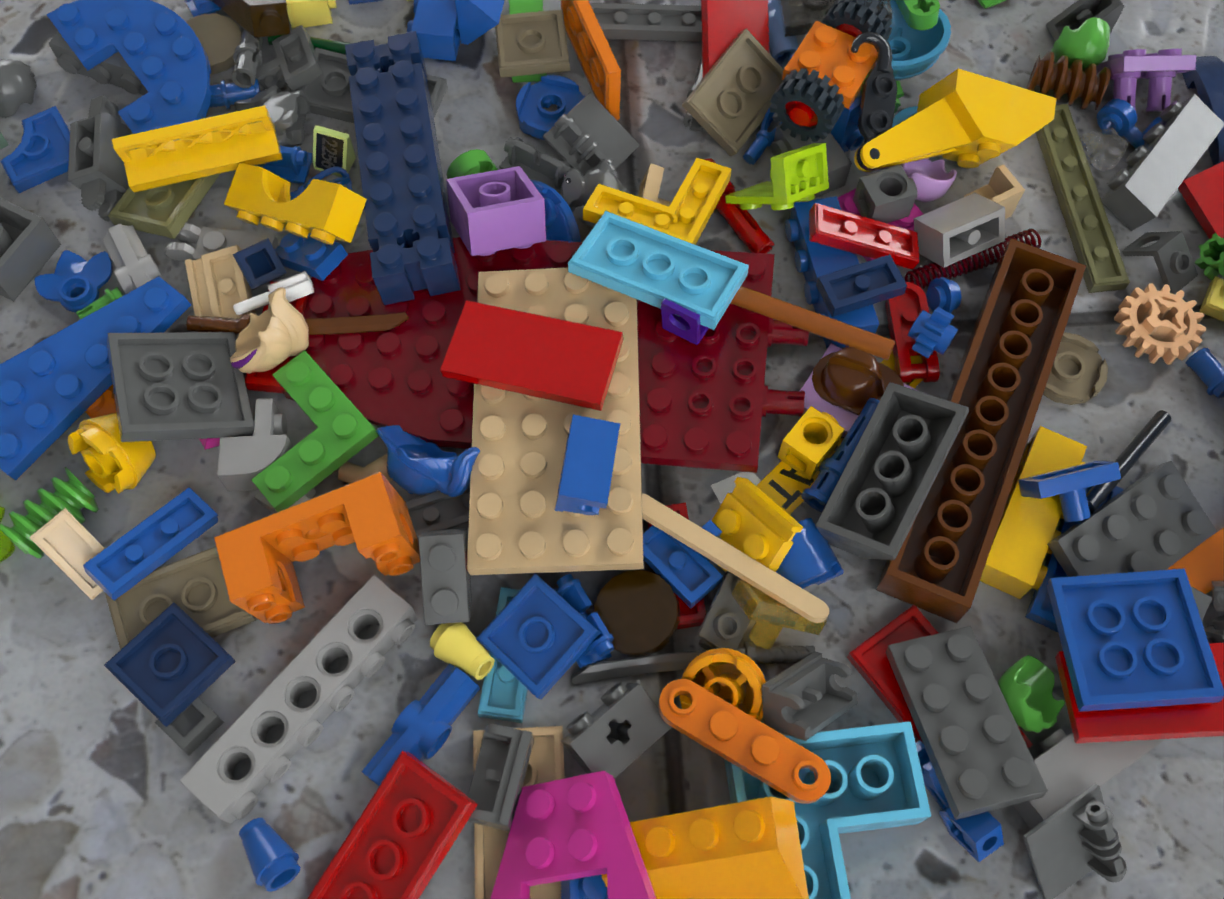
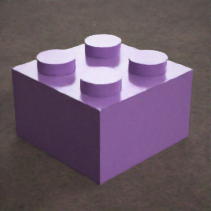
(496, 210)

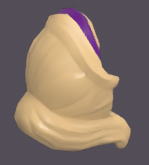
(271, 336)

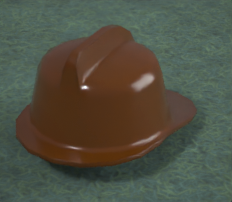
(851, 378)

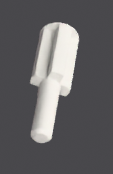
(295, 286)

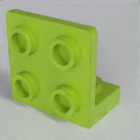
(794, 178)

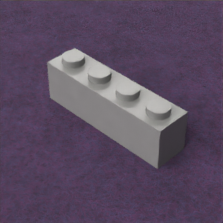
(1074, 767)

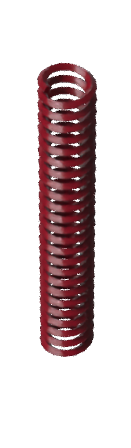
(930, 267)

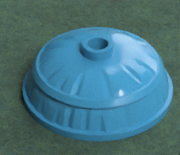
(916, 49)

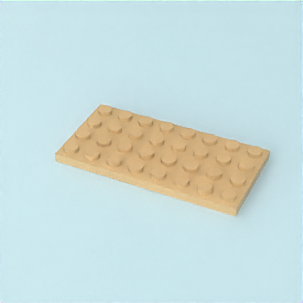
(526, 441)

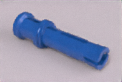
(833, 467)

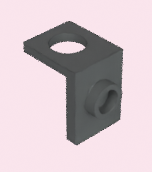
(1170, 256)

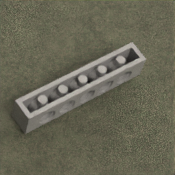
(212, 775)

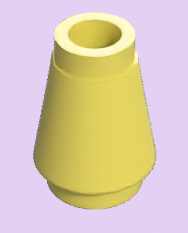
(460, 648)

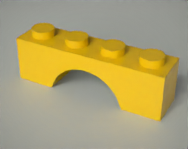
(321, 209)

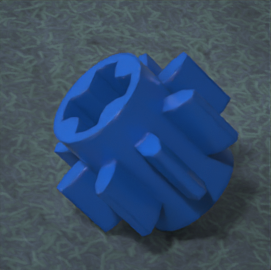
(932, 332)

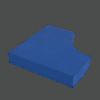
(41, 151)

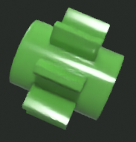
(1212, 257)

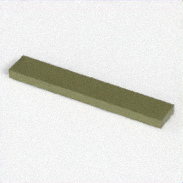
(1081, 204)

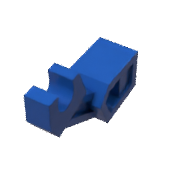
(977, 833)

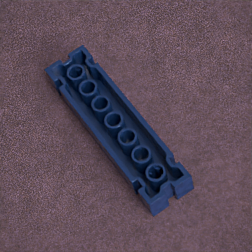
(400, 170)

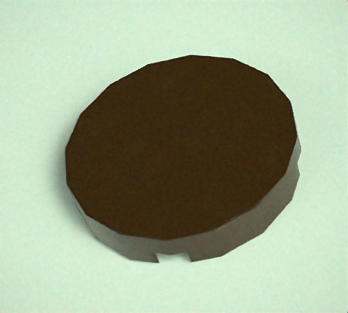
(638, 612)

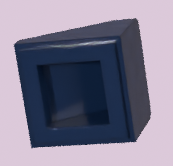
(259, 264)

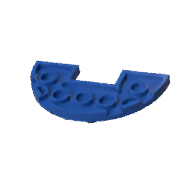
(154, 45)

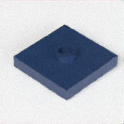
(169, 664)

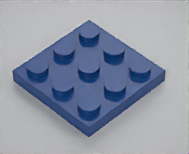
(1134, 640)

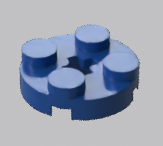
(532, 100)

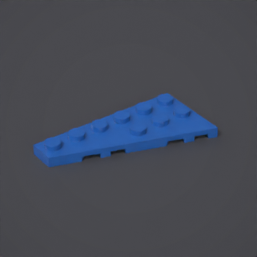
(67, 372)

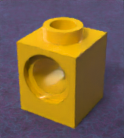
(806, 456)

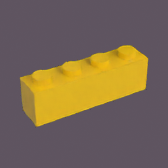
(1029, 522)

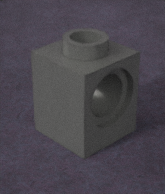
(885, 195)

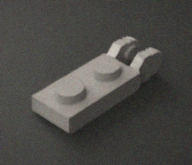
(211, 240)

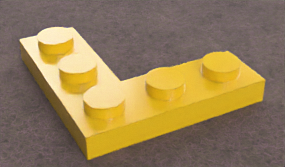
(685, 215)

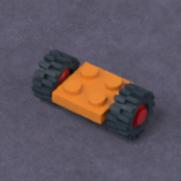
(825, 72)

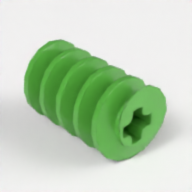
(67, 495)

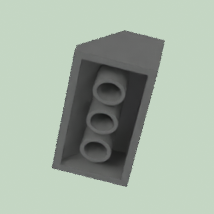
(890, 473)

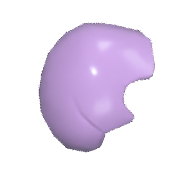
(930, 178)

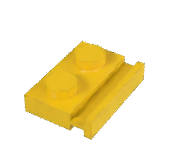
(756, 524)

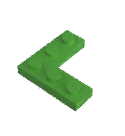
(338, 436)

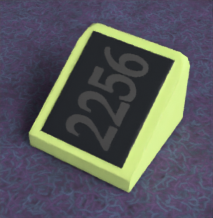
(332, 149)

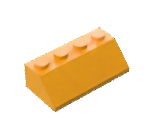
(724, 852)

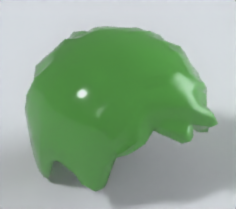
(1086, 43)
(1029, 694)

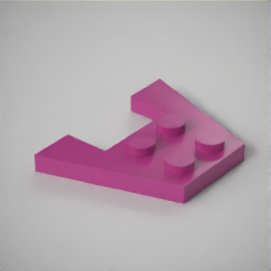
(569, 833)

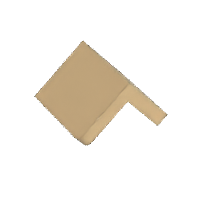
(1002, 189)

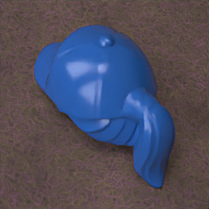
(425, 467)

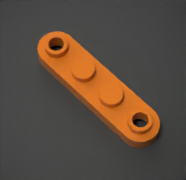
(744, 741)

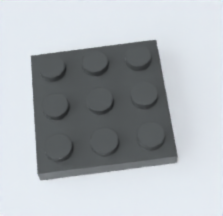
(177, 386)

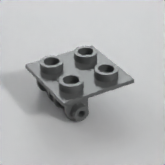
(589, 136)
(1075, 843)

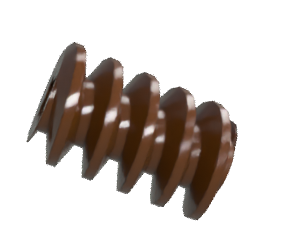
(1069, 80)

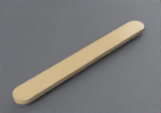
(734, 561)

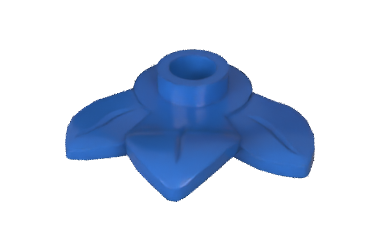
(75, 277)

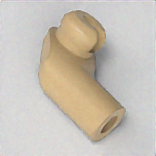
(351, 472)

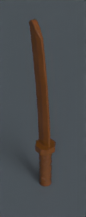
(316, 326)

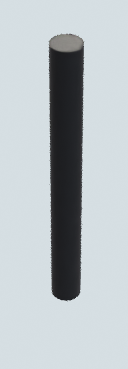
(1129, 457)

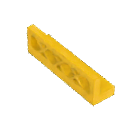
(199, 149)

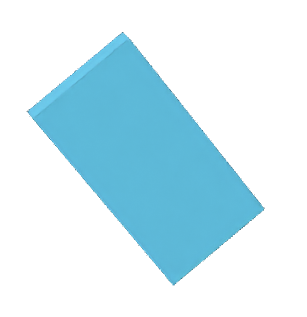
(658, 267)

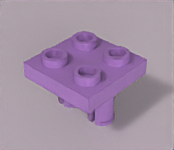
(1156, 67)

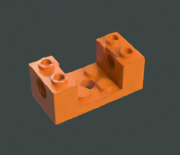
(262, 553)

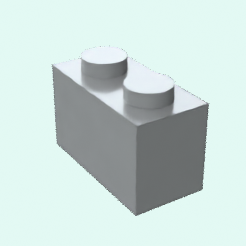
(960, 229)

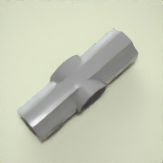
(130, 257)

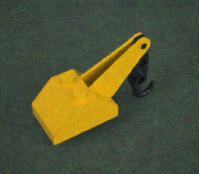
(958, 117)

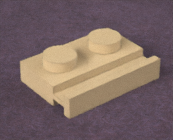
(217, 284)

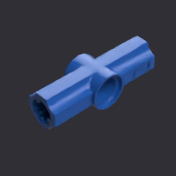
(425, 723)

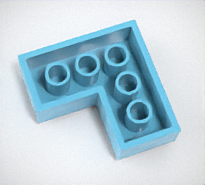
(871, 788)

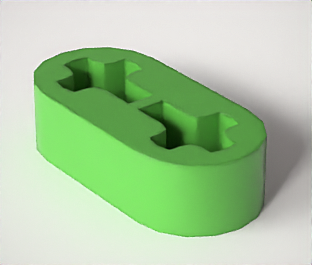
(919, 13)

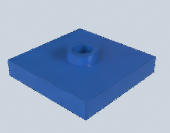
(538, 636)

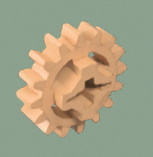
(1159, 324)

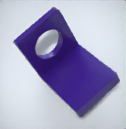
(686, 326)

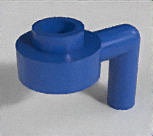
(1123, 117)

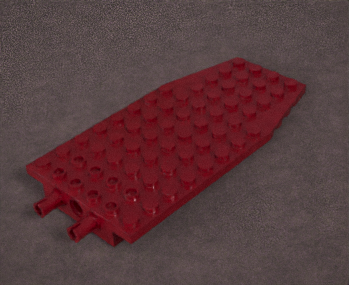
(695, 400)

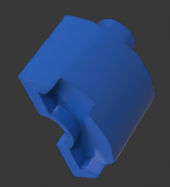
(809, 558)

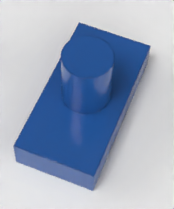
(1070, 486)

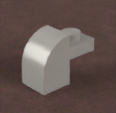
(247, 456)

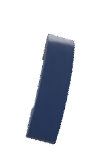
(1209, 82)

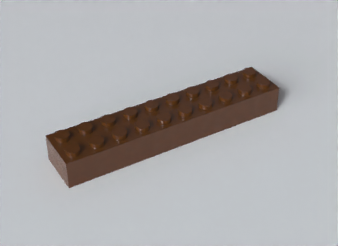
(1002, 387)

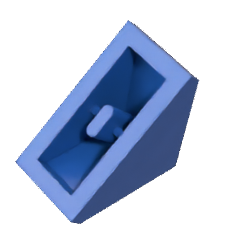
(477, 17)

